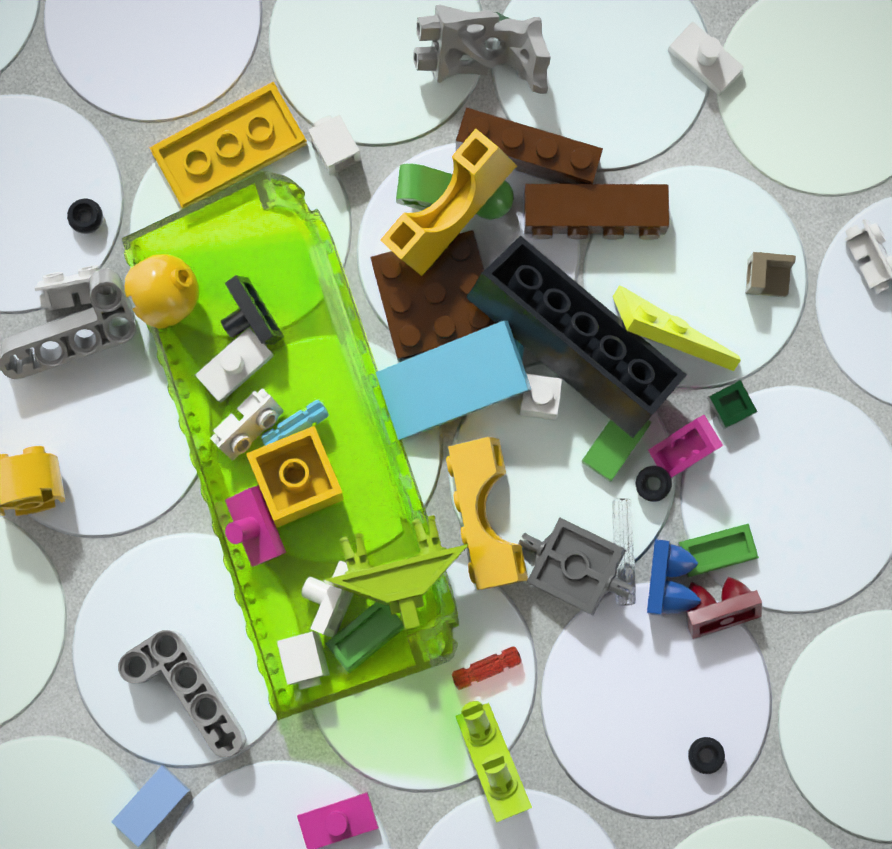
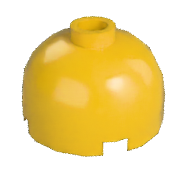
(162, 290)

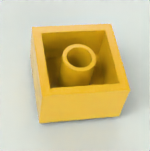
(295, 476)

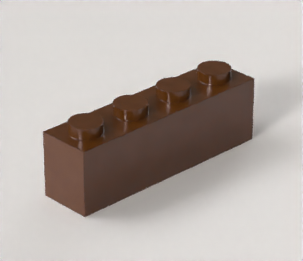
(534, 149)
(596, 210)

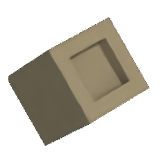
(769, 274)

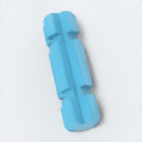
(297, 422)

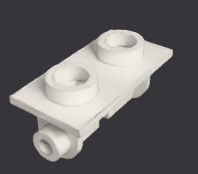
(869, 242)
(59, 288)
(259, 414)

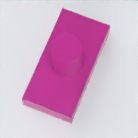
(686, 446)
(253, 526)
(337, 821)

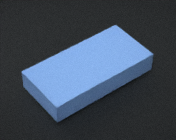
(150, 805)

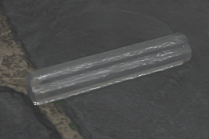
(623, 536)

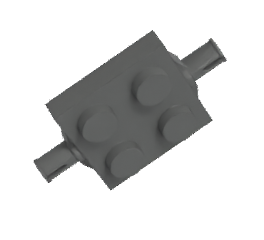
(576, 566)

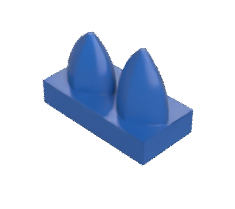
(666, 595)

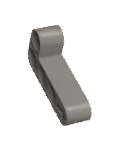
(64, 332)
(190, 697)

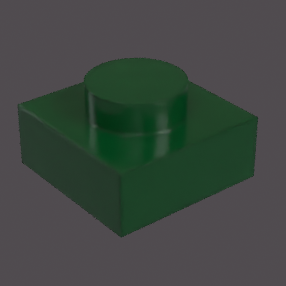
(732, 404)

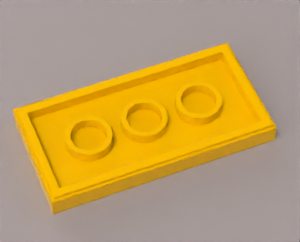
(228, 145)

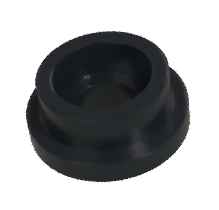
(81, 206)
(642, 483)
(716, 761)

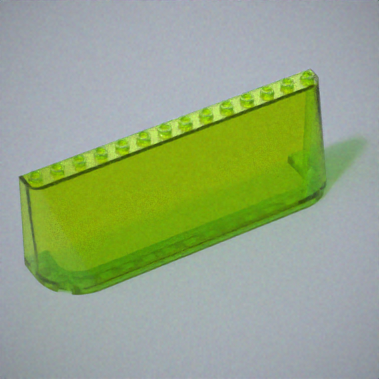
(292, 261)

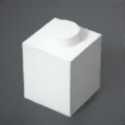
(334, 143)
(543, 398)
(303, 660)

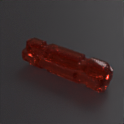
(486, 668)

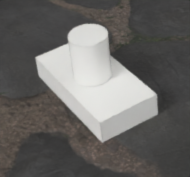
(705, 58)
(234, 365)
(332, 602)

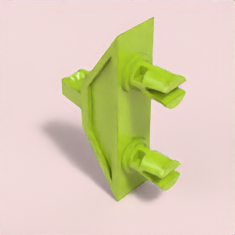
(399, 582)
(492, 761)

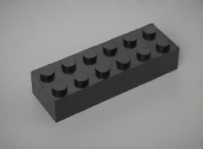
(576, 336)

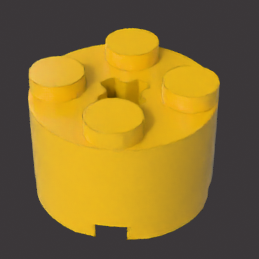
(30, 481)

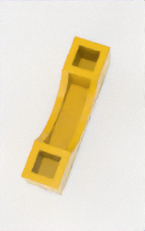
(477, 174)
(476, 469)

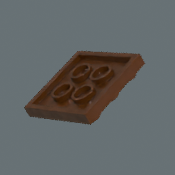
(434, 306)

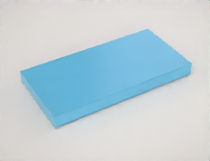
(453, 380)

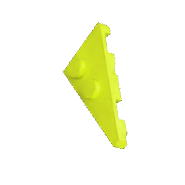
(657, 325)

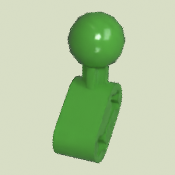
(423, 186)

